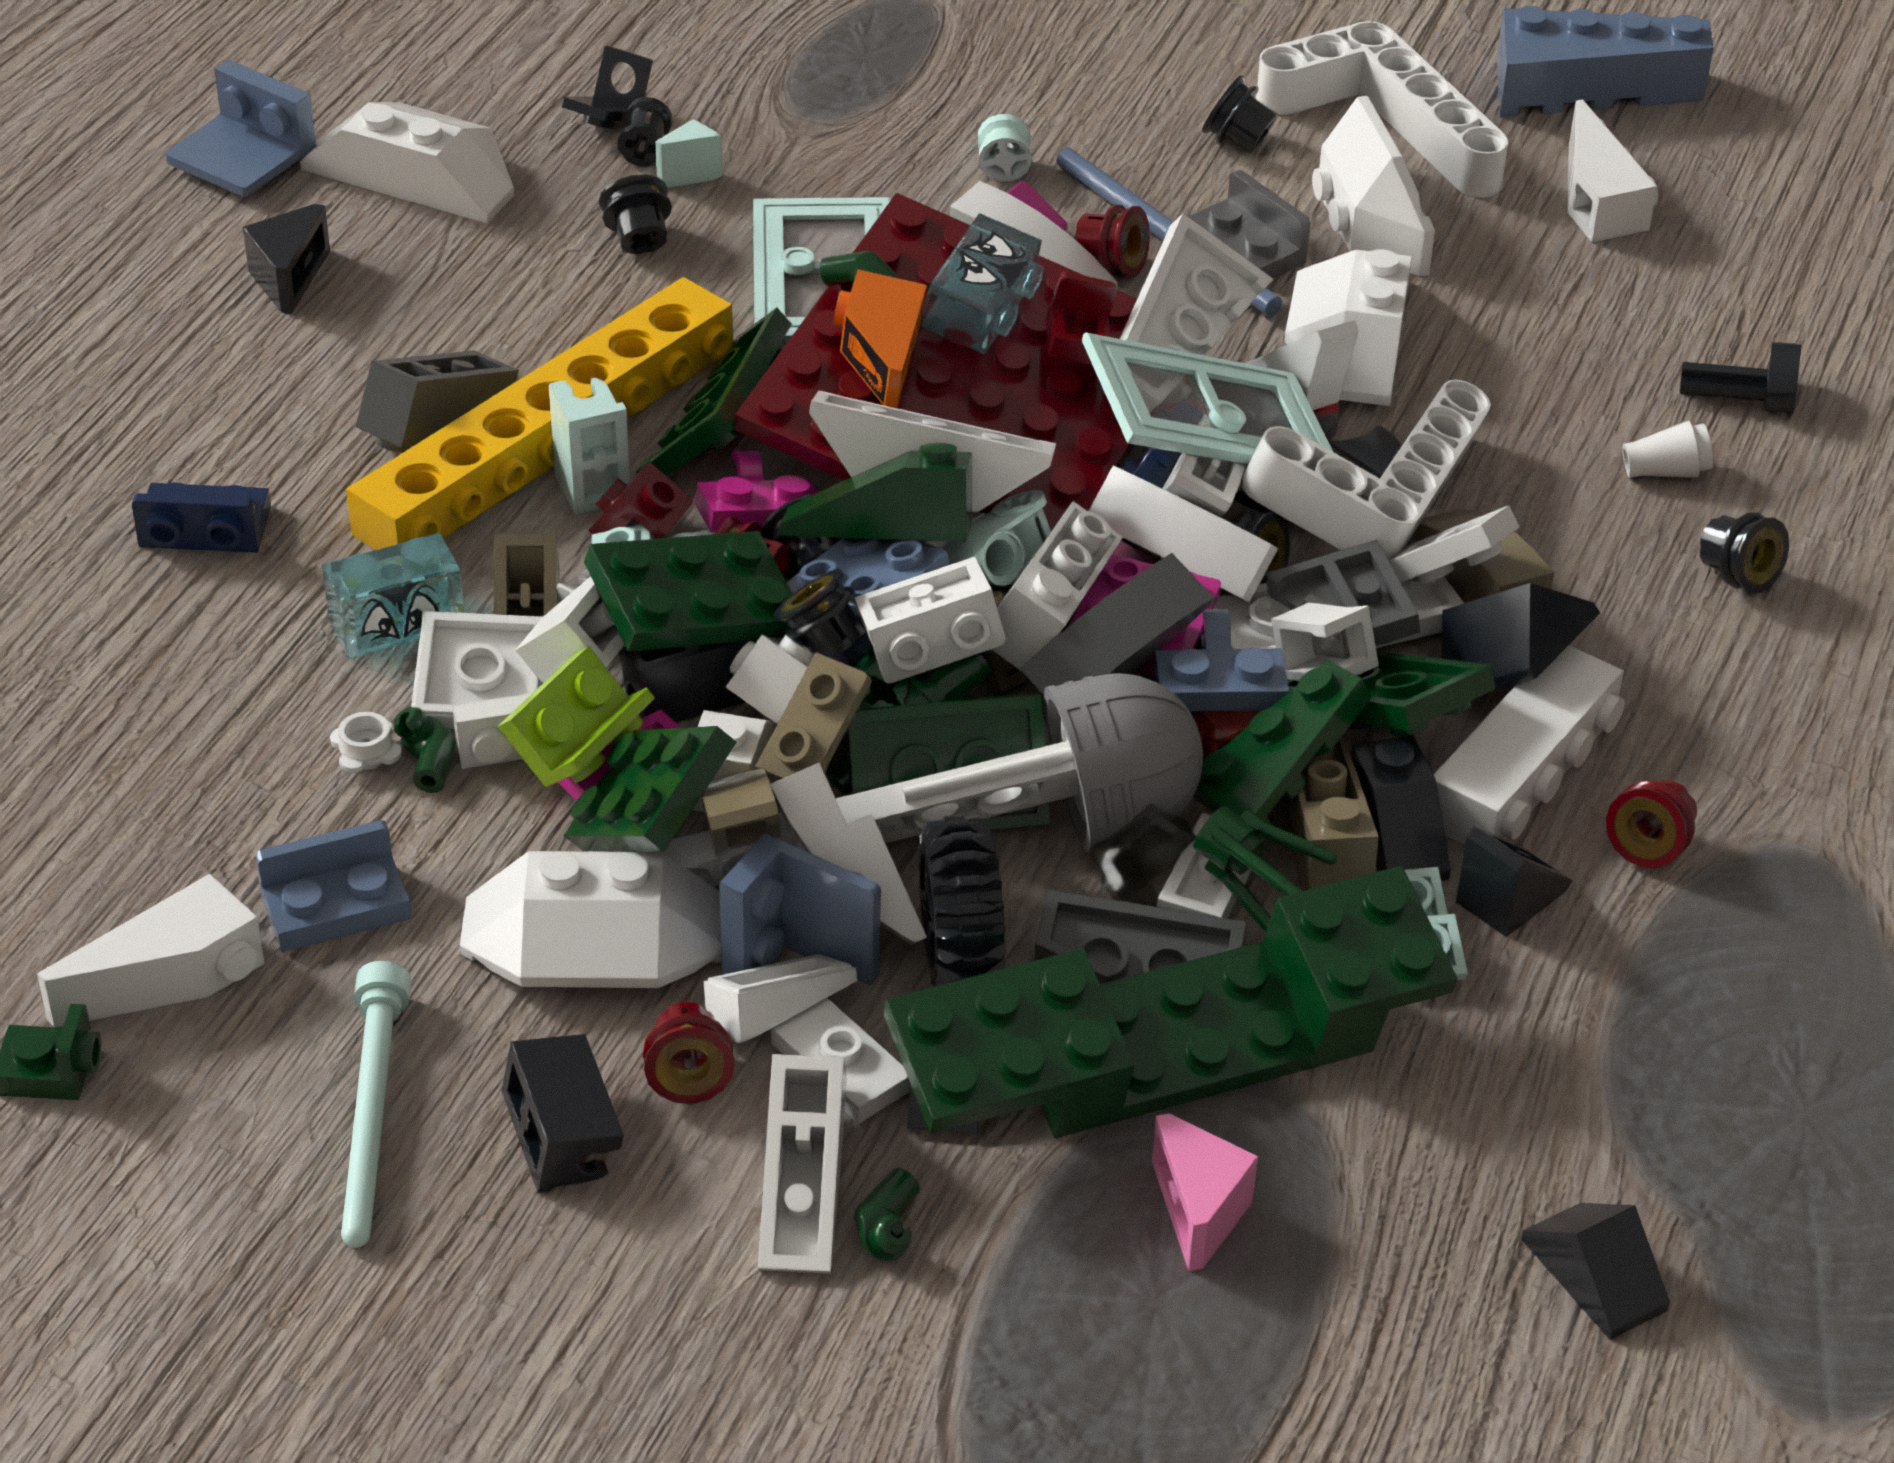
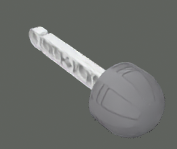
(1108, 756)

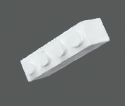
(1528, 746)

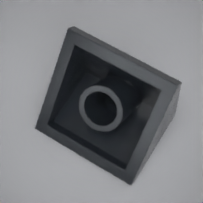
(1515, 631)

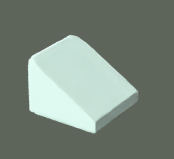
(689, 155)

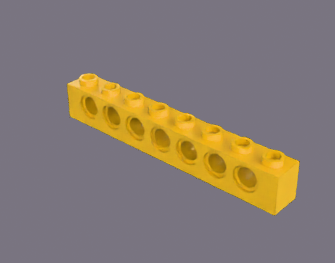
(510, 435)

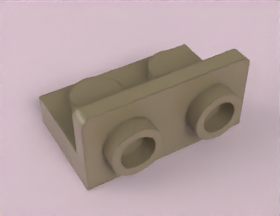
(814, 718)

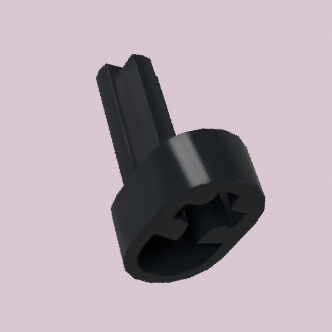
(1773, 385)

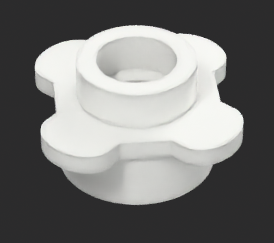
(365, 742)

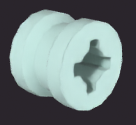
(997, 159)

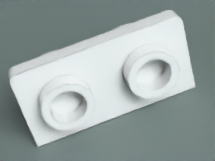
(931, 620)

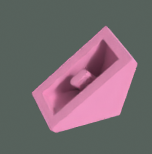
(1203, 1184)

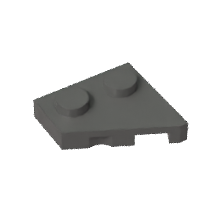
(1350, 579)

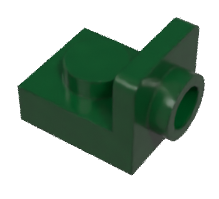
(50, 1059)

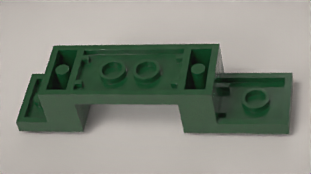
(1179, 1031)

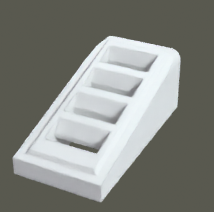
(770, 994)

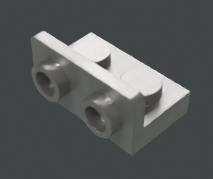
(1258, 226)

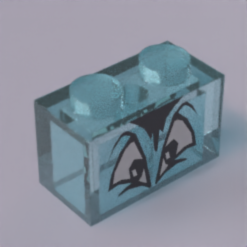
(983, 283)
(382, 594)

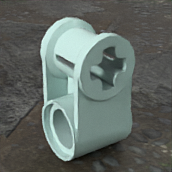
(1005, 537)

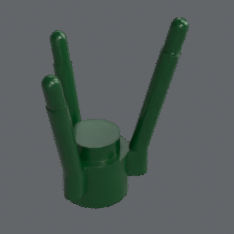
(1233, 844)

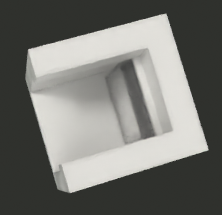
(1325, 633)

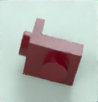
(1077, 308)
(648, 498)

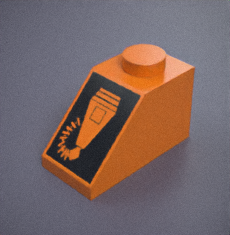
(880, 330)

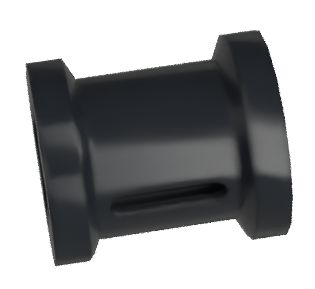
(637, 130)

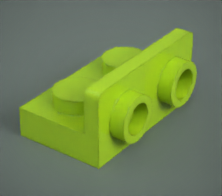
(573, 719)

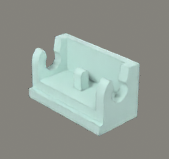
(588, 443)

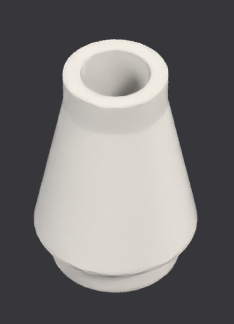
(1670, 453)

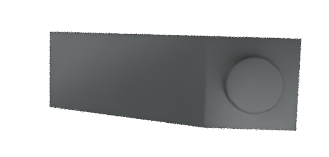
(422, 394)

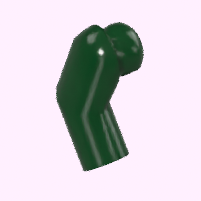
(843, 268)
(428, 743)
(879, 1217)

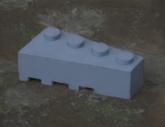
(1599, 59)

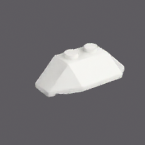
(417, 159)
(1371, 189)
(1364, 289)
(873, 433)
(593, 921)

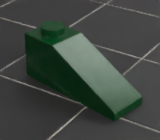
(906, 498)

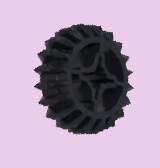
(960, 899)

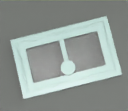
(792, 241)
(1197, 400)

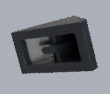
(287, 253)
(1505, 881)
(1602, 1263)

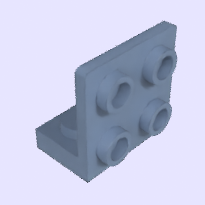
(255, 137)
(868, 567)
(800, 903)

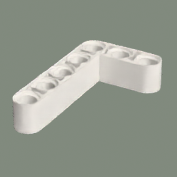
(1403, 90)
(1352, 505)

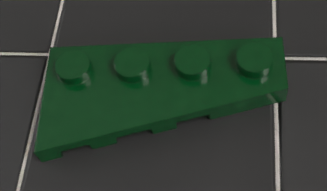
(714, 406)

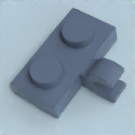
(1222, 676)

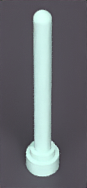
(381, 996)

